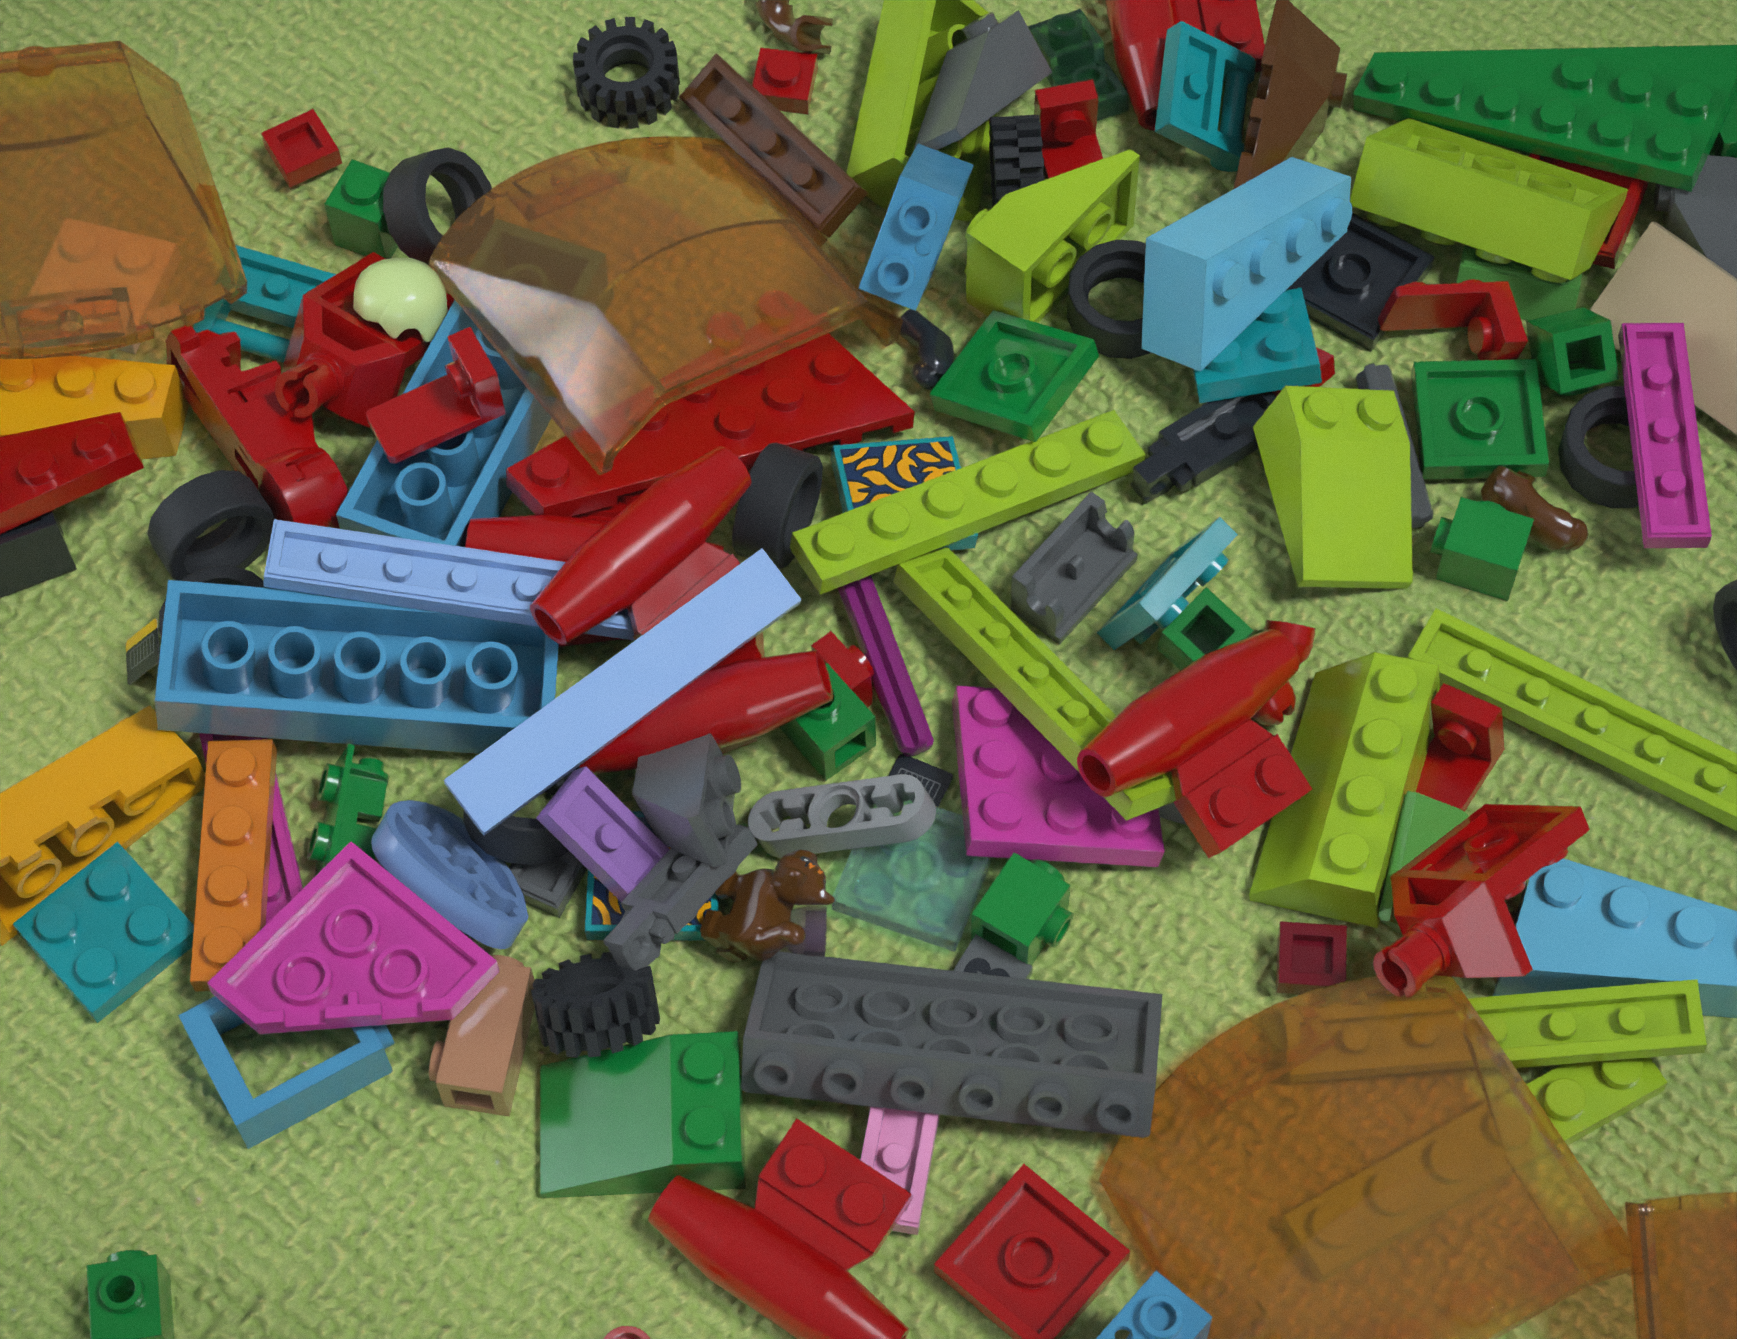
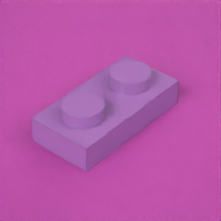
(602, 832)

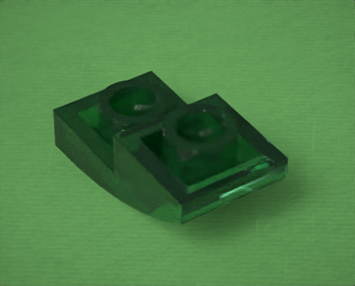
(1077, 55)

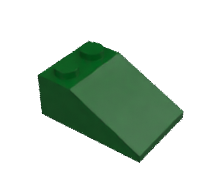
(644, 1118)

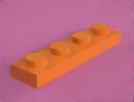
(232, 853)

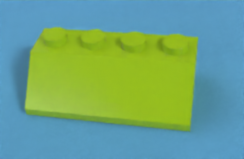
(897, 92)
(1485, 199)
(1360, 753)

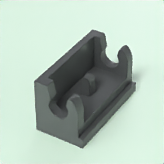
(1072, 570)

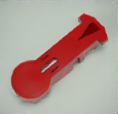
(254, 429)

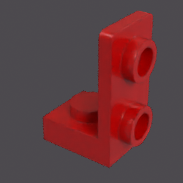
(1068, 126)
(1483, 307)
(442, 407)
(1463, 747)

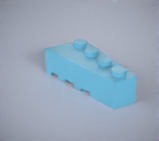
(1237, 257)
(1615, 931)

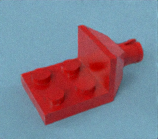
(340, 356)
(1456, 894)

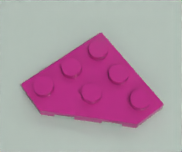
(1031, 798)
(353, 955)

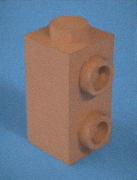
(487, 1044)

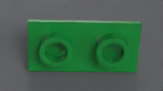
(349, 793)

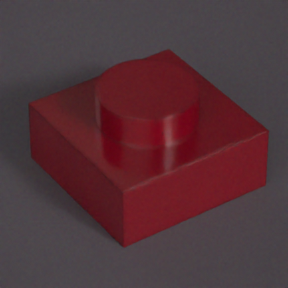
(1310, 956)

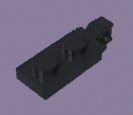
(1200, 445)

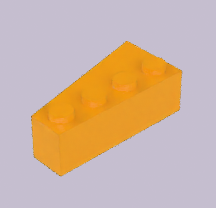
(84, 387)
(87, 803)

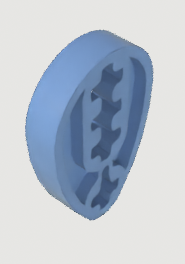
(451, 873)

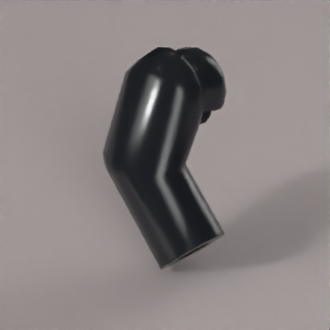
(933, 347)

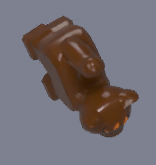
(763, 908)

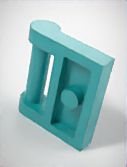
(1192, 93)
(272, 294)

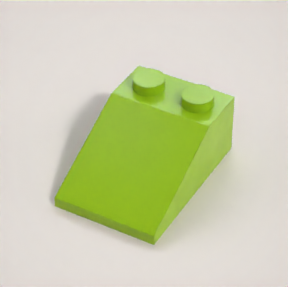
(1036, 234)
(1340, 485)

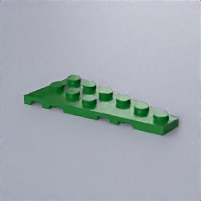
(1602, 108)

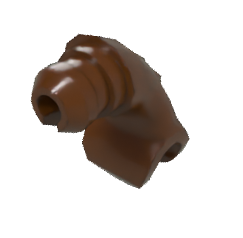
(800, 32)
(1551, 524)

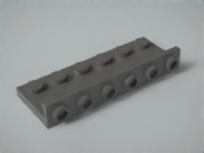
(953, 1043)

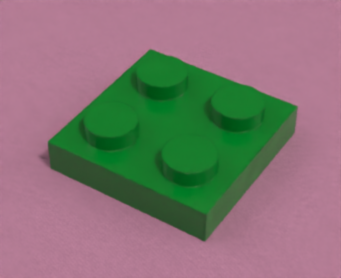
(1014, 375)
(1478, 418)

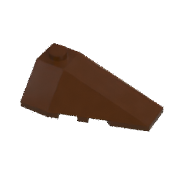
(1292, 92)

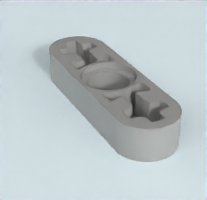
(866, 828)

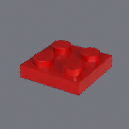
(1031, 1259)

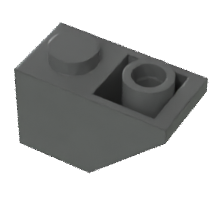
(690, 798)

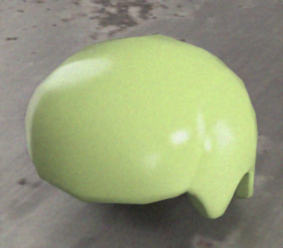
(401, 297)

